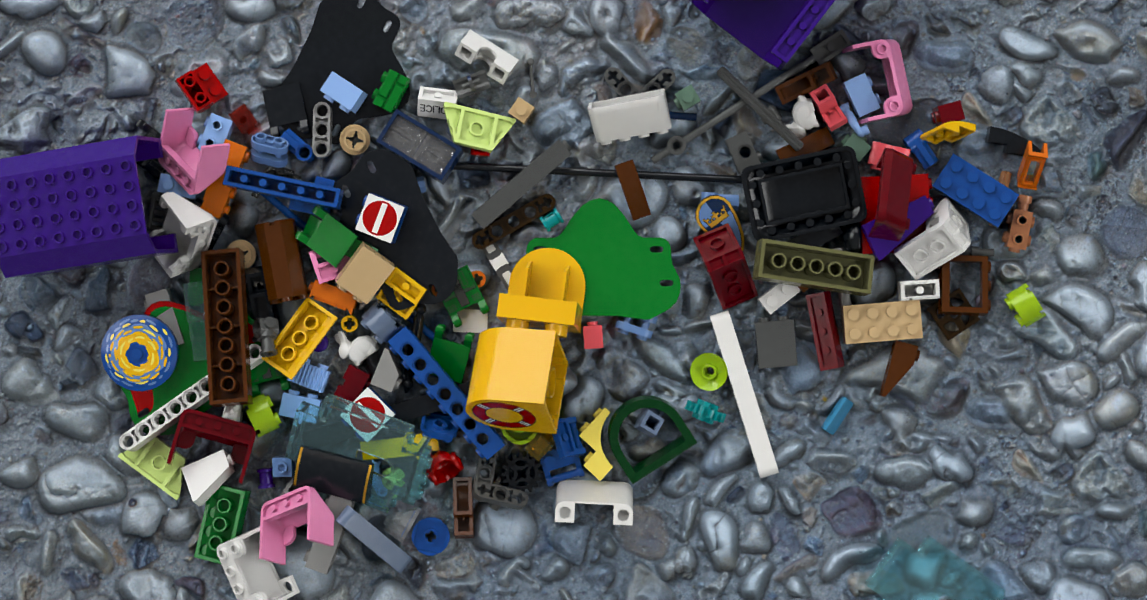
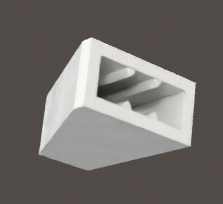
(207, 475)

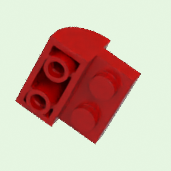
(201, 88)

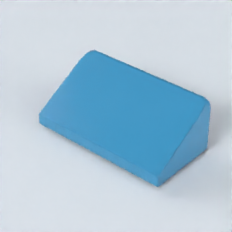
(837, 415)

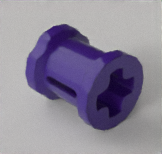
(265, 478)

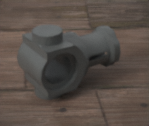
(266, 332)

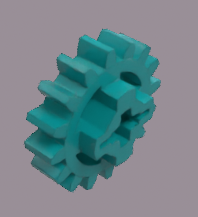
(705, 411)

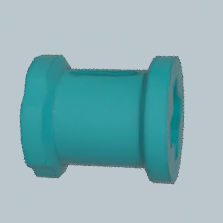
(551, 219)

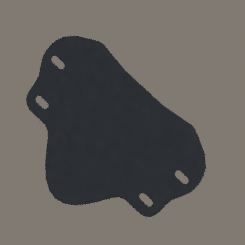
(355, 48)
(420, 245)

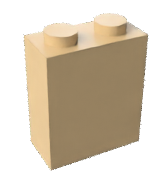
(364, 273)

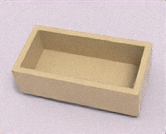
(881, 321)

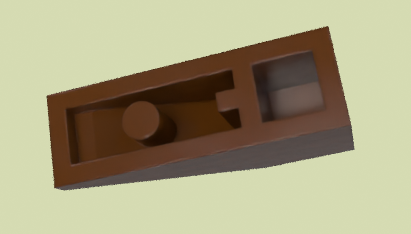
(899, 362)

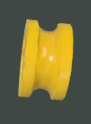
(353, 328)

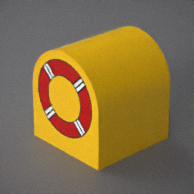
(518, 380)

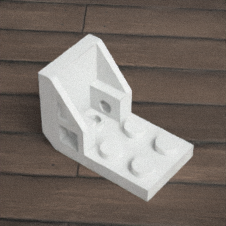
(943, 240)

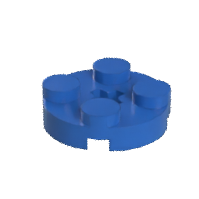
(438, 427)
(420, 540)

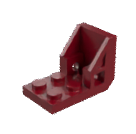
(726, 266)

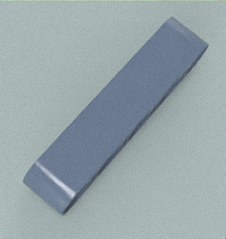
(373, 539)

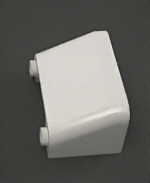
(193, 232)

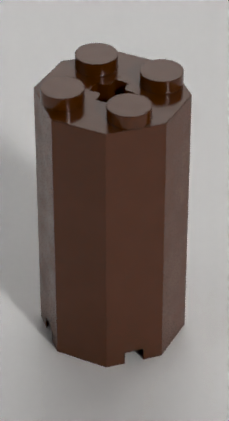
(281, 261)

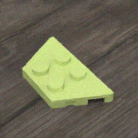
(476, 127)
(152, 464)

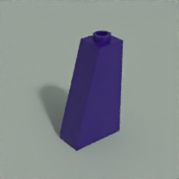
(918, 212)

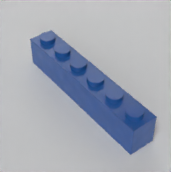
(283, 187)

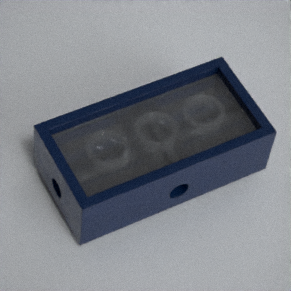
(420, 146)

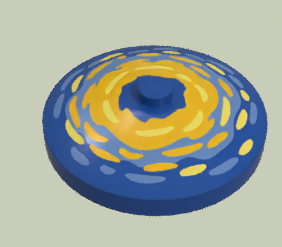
(139, 352)

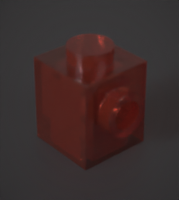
(245, 119)

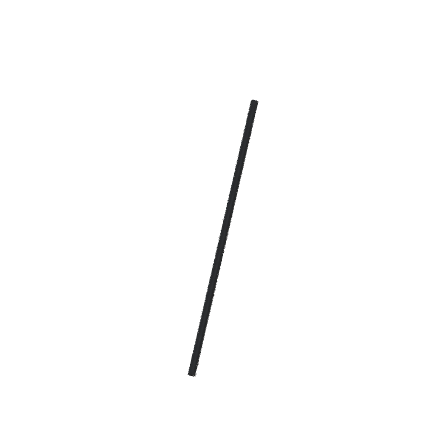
(603, 173)

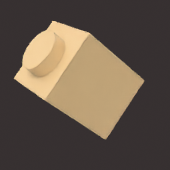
(521, 110)

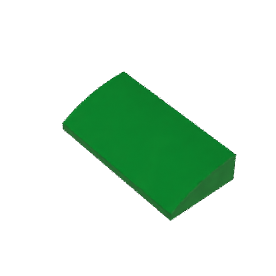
(221, 520)

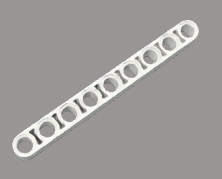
(744, 394)
(167, 410)

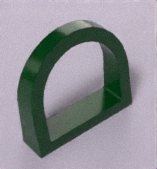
(658, 458)

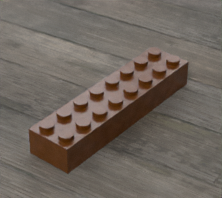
(226, 327)

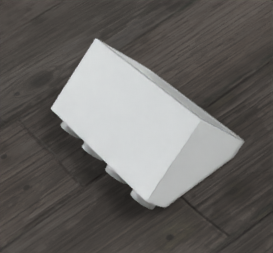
(630, 116)

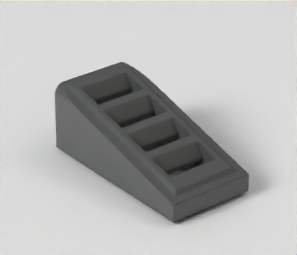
(155, 195)

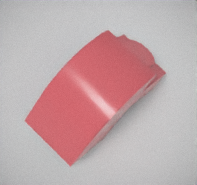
(827, 107)

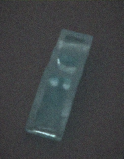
(196, 320)

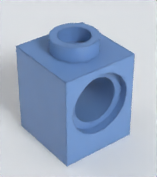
(282, 466)

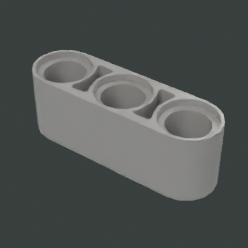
(317, 122)

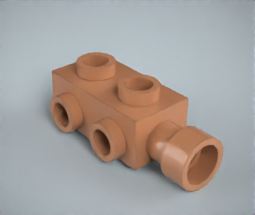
(1016, 228)

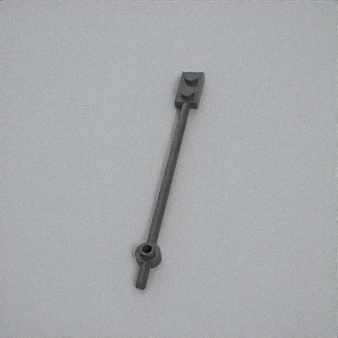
(820, 53)

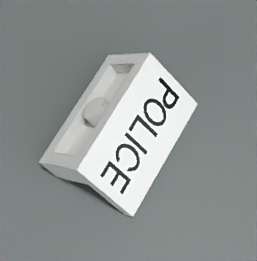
(432, 100)

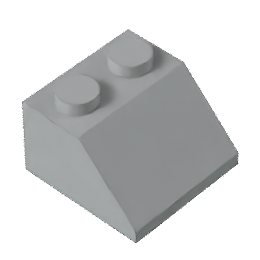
(388, 373)

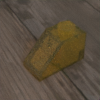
(540, 445)

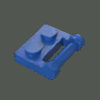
(567, 439)
(551, 461)

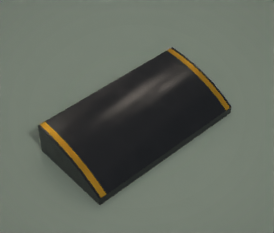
(334, 474)

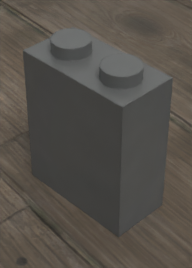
(775, 342)

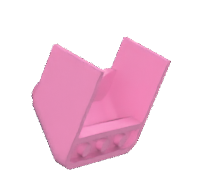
(899, 98)
(183, 160)
(286, 513)

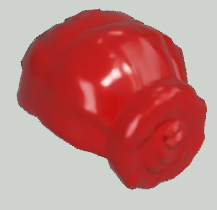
(444, 467)

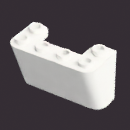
(594, 492)
(249, 575)

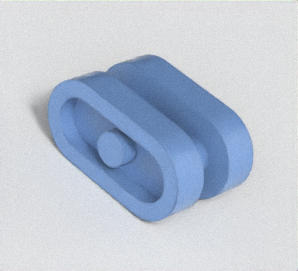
(269, 150)
(641, 332)

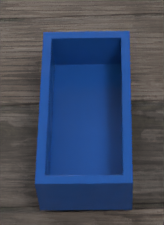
(975, 191)

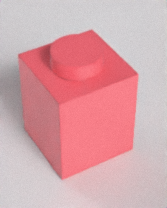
(592, 335)

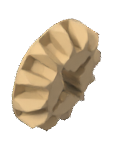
(346, 144)
(245, 246)

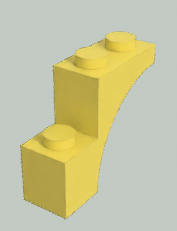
(591, 434)

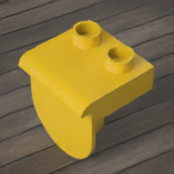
(544, 293)

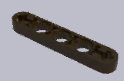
(523, 220)

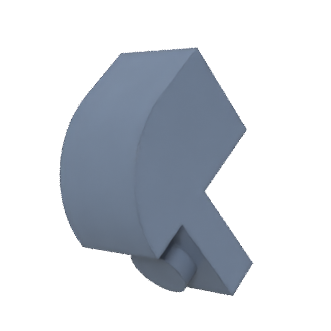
(649, 421)

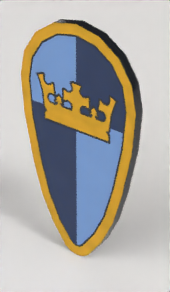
(715, 212)

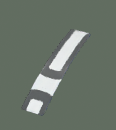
(499, 263)

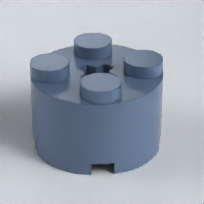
(381, 322)

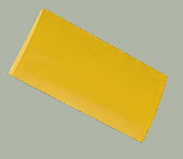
(300, 337)

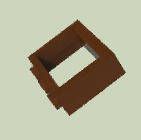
(985, 286)

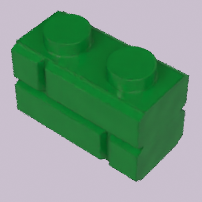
(391, 91)

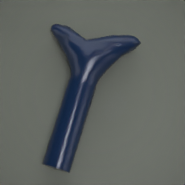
(683, 116)

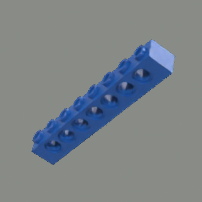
(397, 346)

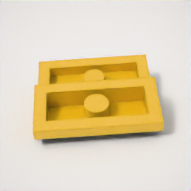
(949, 132)
(404, 286)

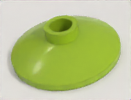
(701, 376)

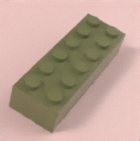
(813, 267)

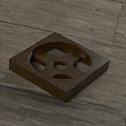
(958, 321)

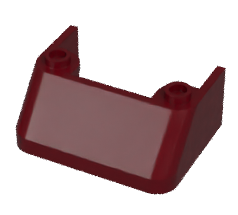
(893, 195)
(217, 429)

